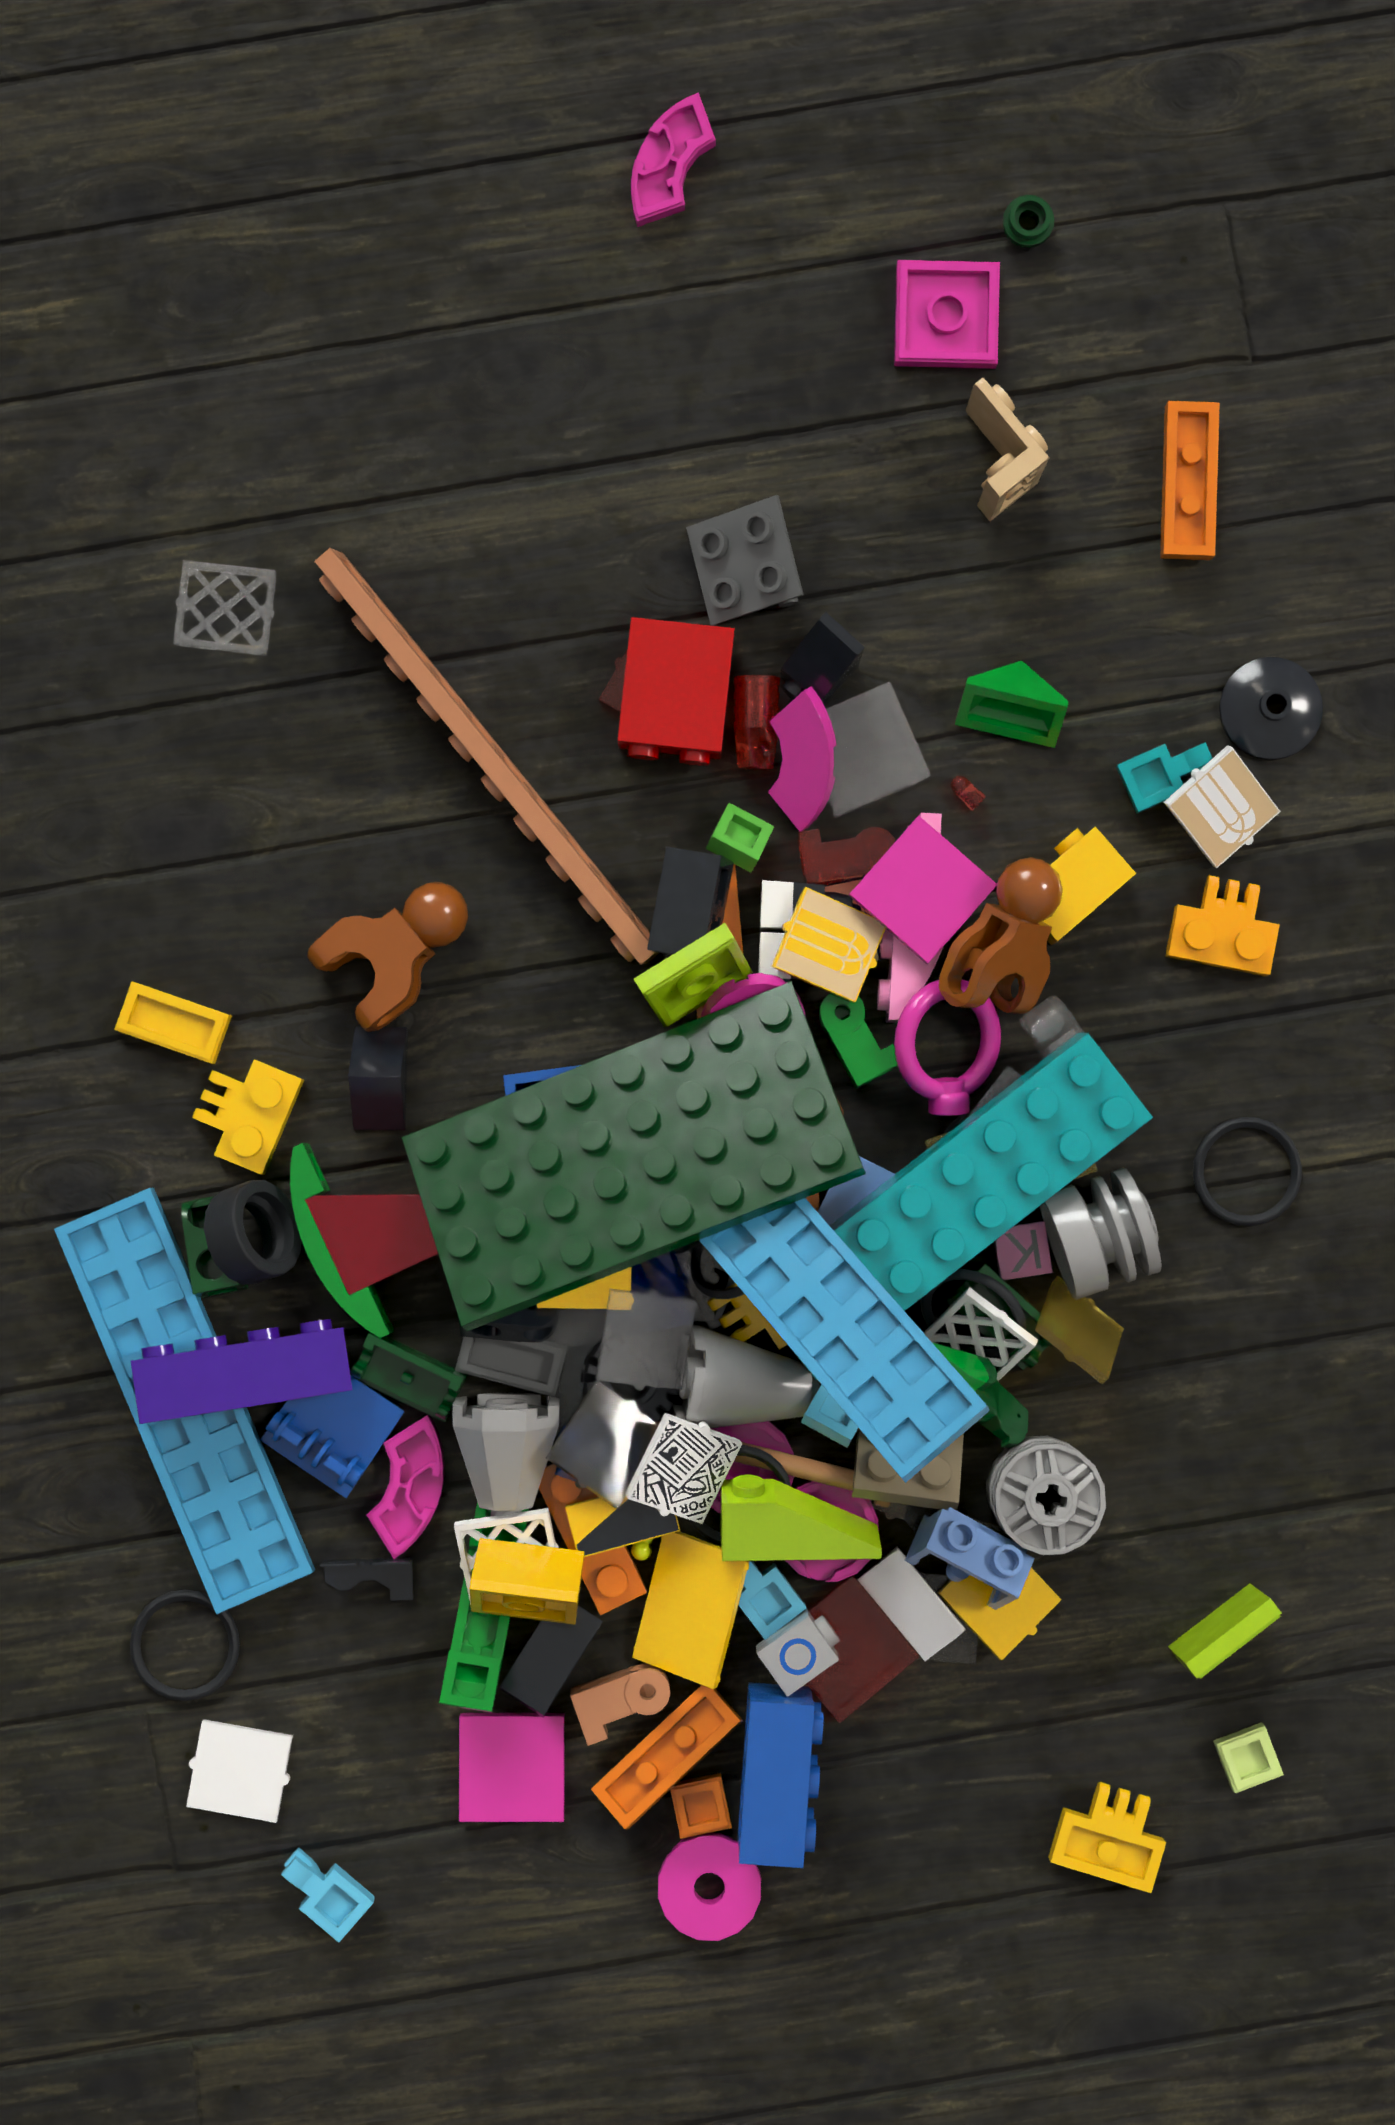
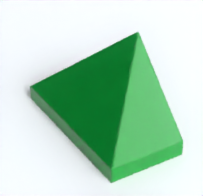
(1013, 704)

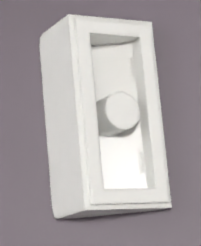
(911, 1604)

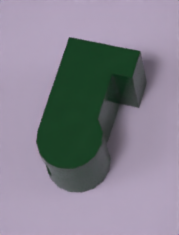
(205, 1275)

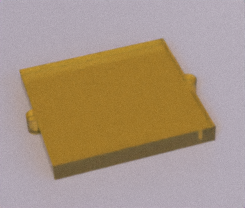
(1079, 1330)

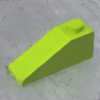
(782, 1523)

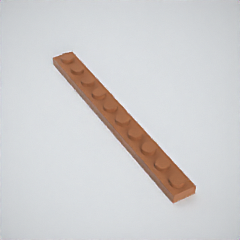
(474, 741)

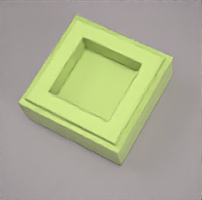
(1248, 1757)

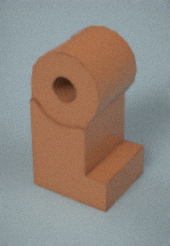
(618, 1695)

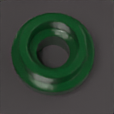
(1028, 206)

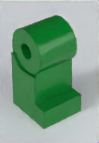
(853, 1040)

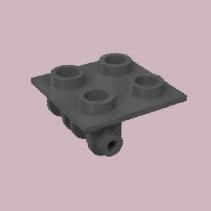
(745, 561)

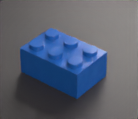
(779, 1776)

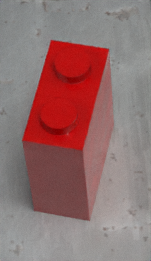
(675, 690)

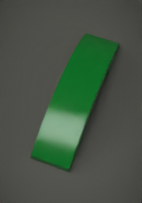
(305, 1182)
(476, 1644)

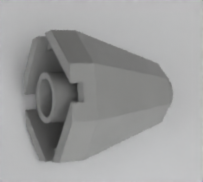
(506, 1446)

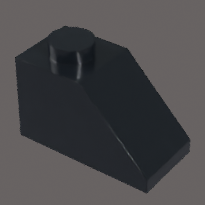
(822, 660)

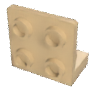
(1019, 446)

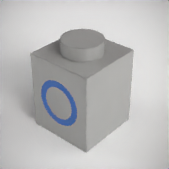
(799, 1651)

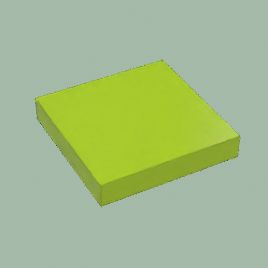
(693, 975)
(1225, 1631)

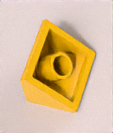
(526, 1581)

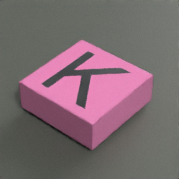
(1023, 1251)

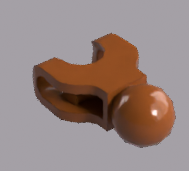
(1006, 942)
(396, 948)

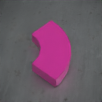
(666, 157)
(807, 759)
(413, 1487)

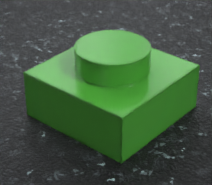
(740, 837)

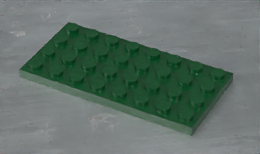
(631, 1156)

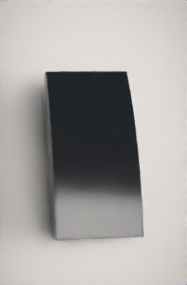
(549, 1661)

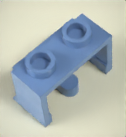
(973, 1551)

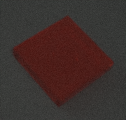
(868, 1652)

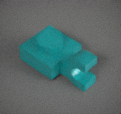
(1156, 776)

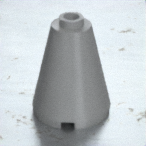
(740, 1383)

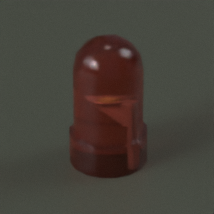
(967, 792)

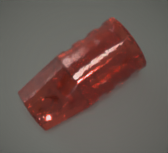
(754, 708)

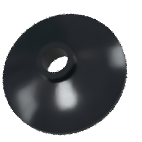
(1253, 726)

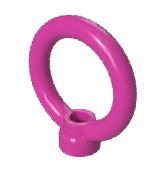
(945, 1094)

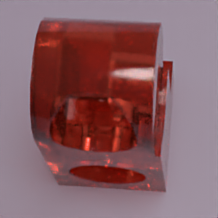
(841, 859)

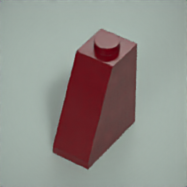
(373, 1235)

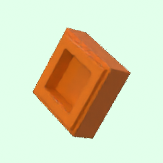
(701, 1806)

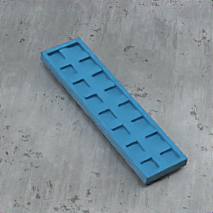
(849, 1334)
(208, 1461)

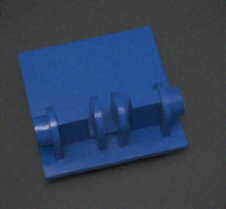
(334, 1433)

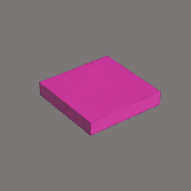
(946, 314)
(922, 889)
(511, 1767)

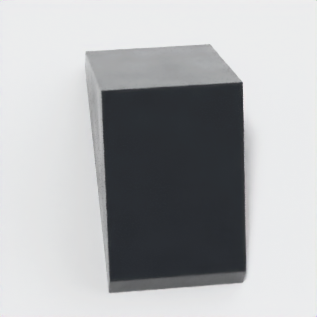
(379, 1079)

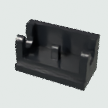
(689, 899)

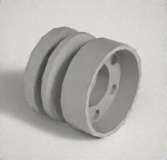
(1101, 1233)
(1028, 1470)

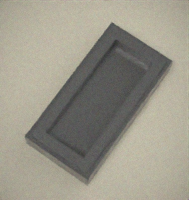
(517, 1364)

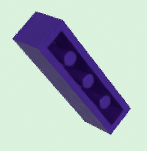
(240, 1374)

